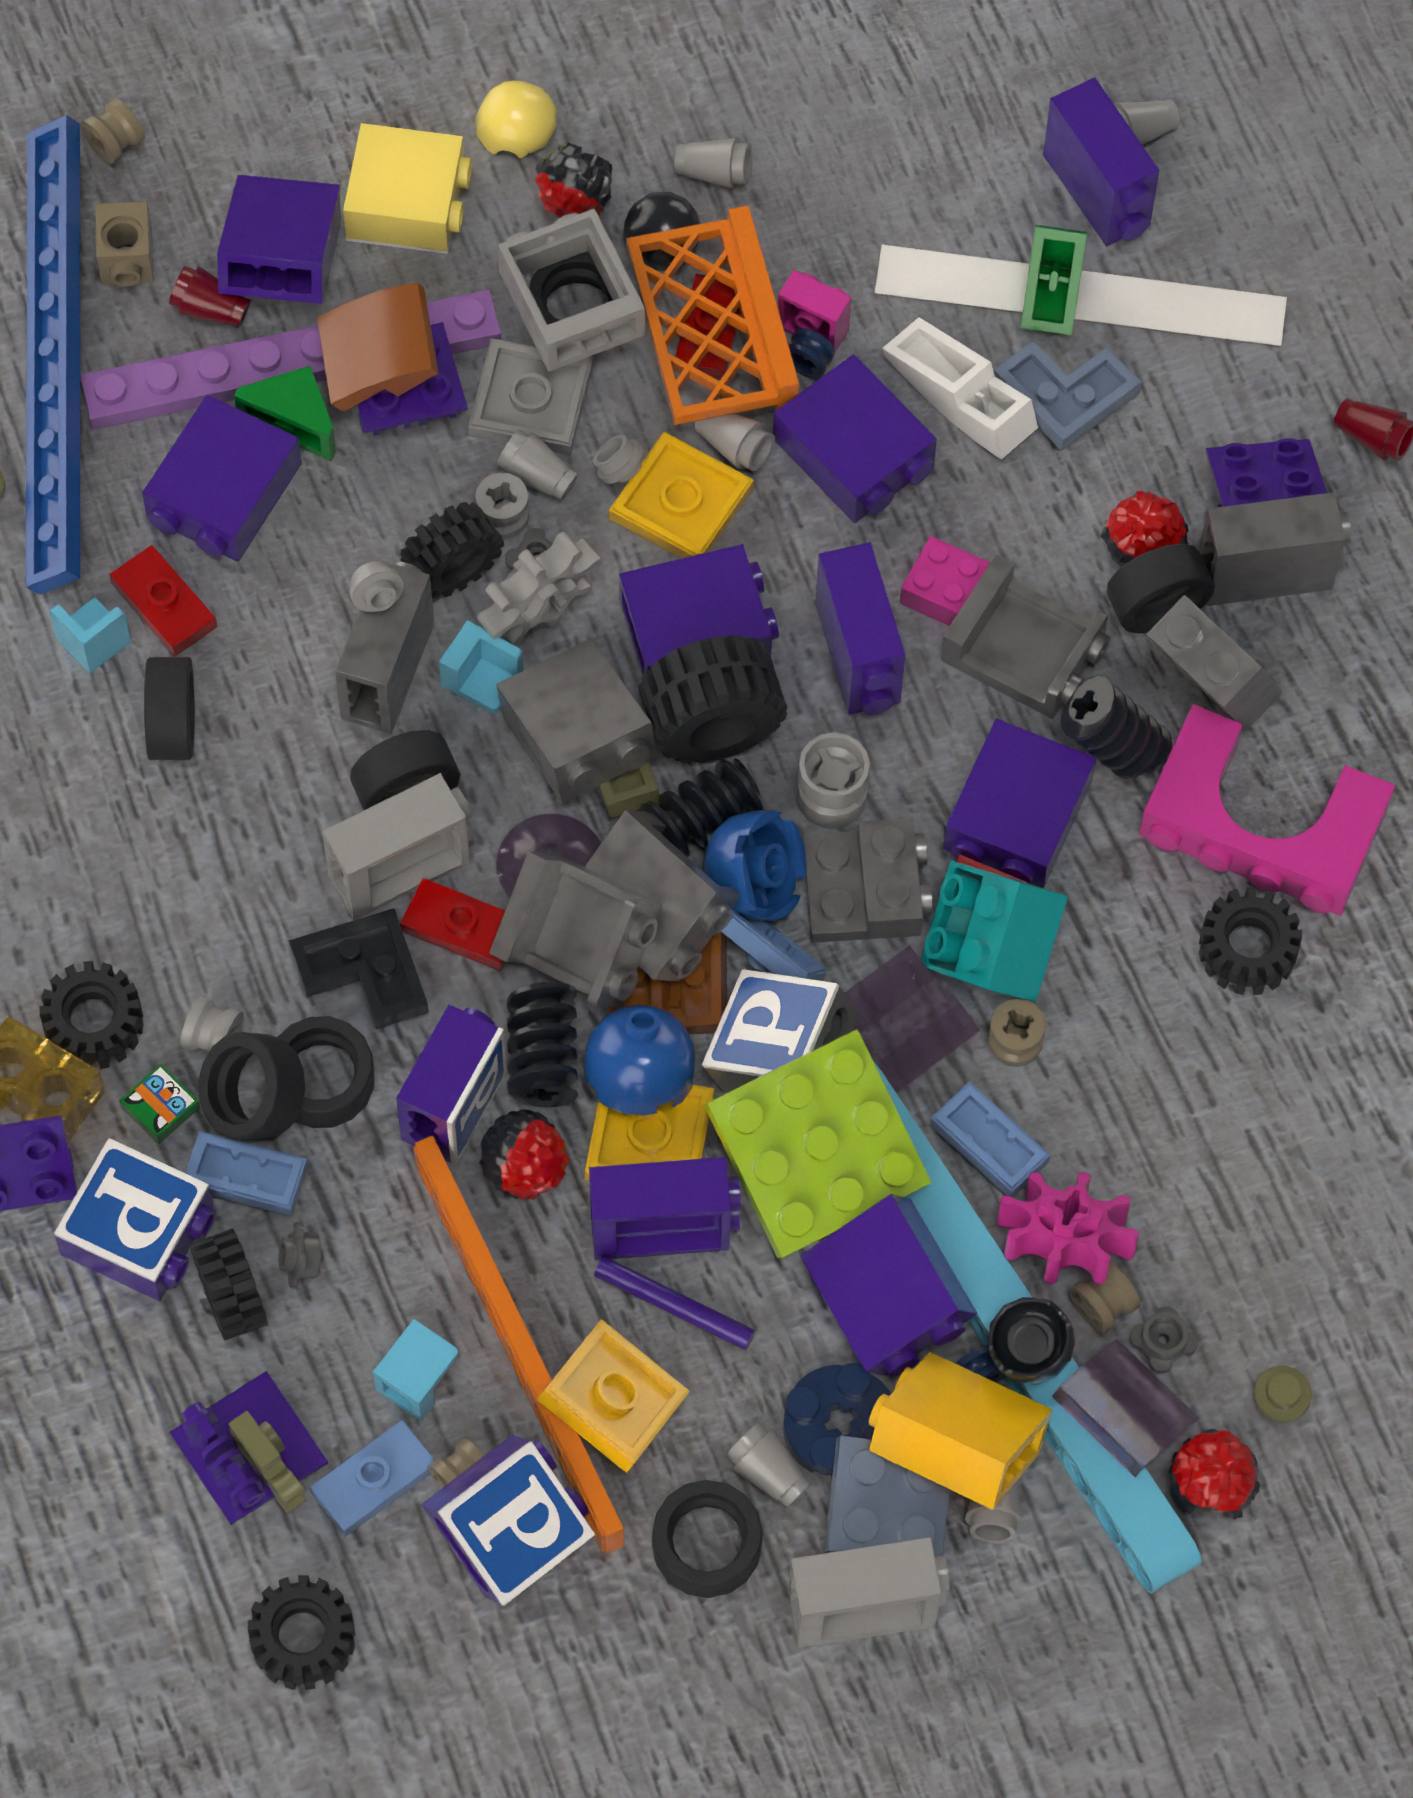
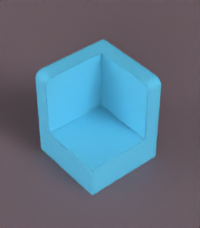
(91, 632)
(477, 664)
(414, 1369)

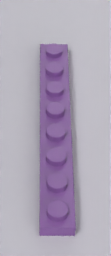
(184, 379)

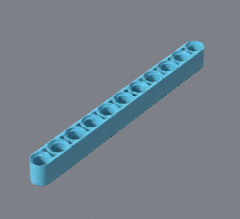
(1126, 1506)

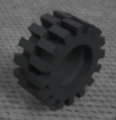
(454, 548)
(1255, 912)
(87, 985)
(228, 1284)
(301, 1598)

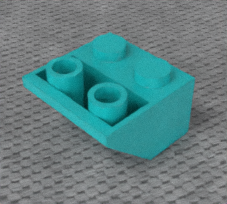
(993, 931)

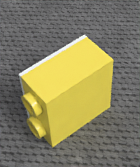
(406, 188)

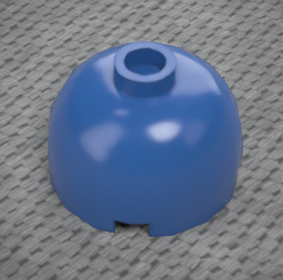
(760, 861)
(639, 1060)

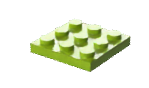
(817, 1143)

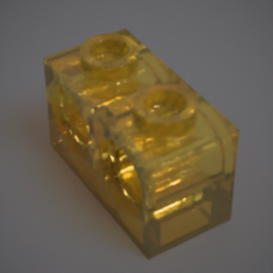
(44, 1072)

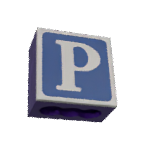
(453, 1081)
(135, 1220)
(509, 1518)

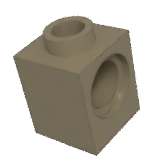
(124, 225)

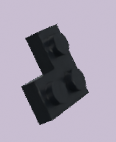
(367, 952)

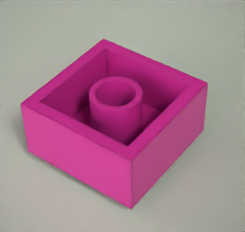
(814, 306)
(941, 580)

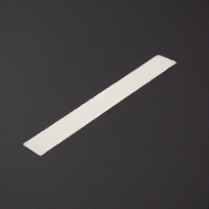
(1100, 295)

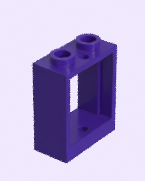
(663, 1208)

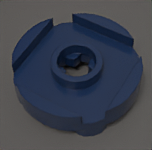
(810, 1407)

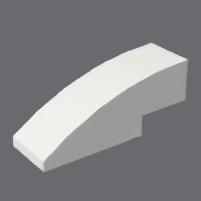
(962, 387)

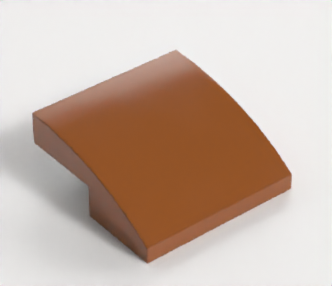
(377, 345)
(694, 1000)

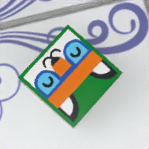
(159, 1103)

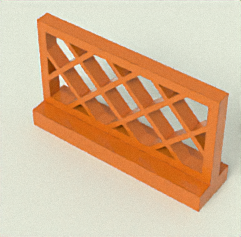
(754, 299)

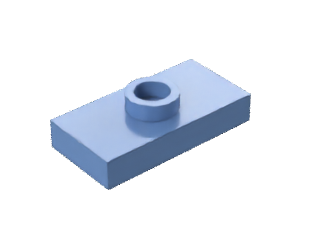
(772, 950)
(989, 1139)
(248, 1173)
(372, 1478)

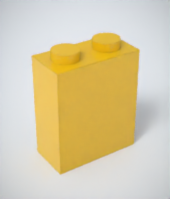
(959, 1429)

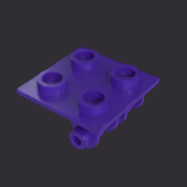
(430, 400)
(1265, 471)
(35, 1164)
(219, 1463)

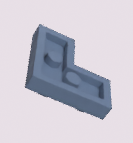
(1071, 403)

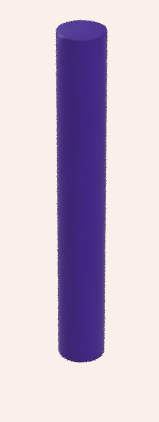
(674, 1303)

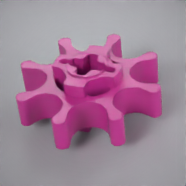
(1067, 1228)

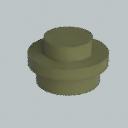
(1282, 1394)

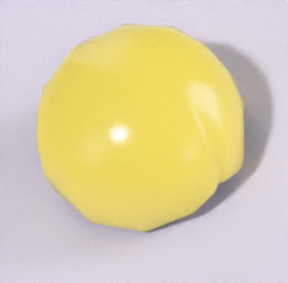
(516, 118)

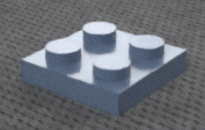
(881, 1501)

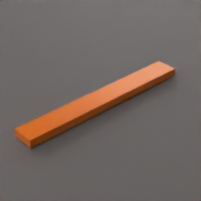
(516, 1341)

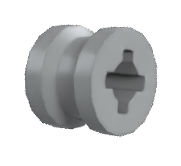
(513, 513)
(209, 1024)

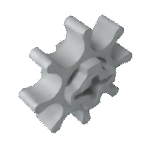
(539, 588)

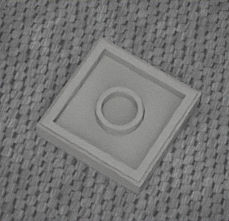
(524, 396)

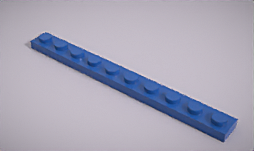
(53, 356)

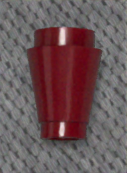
(198, 297)
(1377, 428)

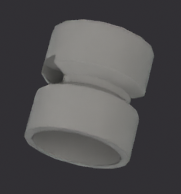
(833, 780)

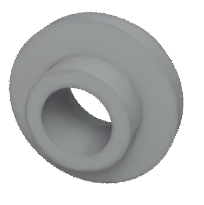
(618, 459)
(375, 587)

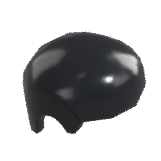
(655, 214)
(1031, 1340)

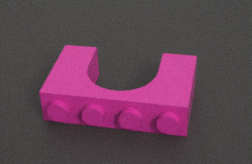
(1312, 866)

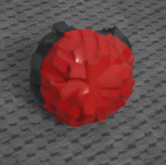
(573, 181)
(1143, 525)
(523, 1154)
(1214, 1473)

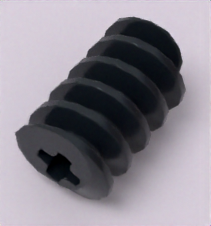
(1115, 729)
(705, 803)
(537, 1044)

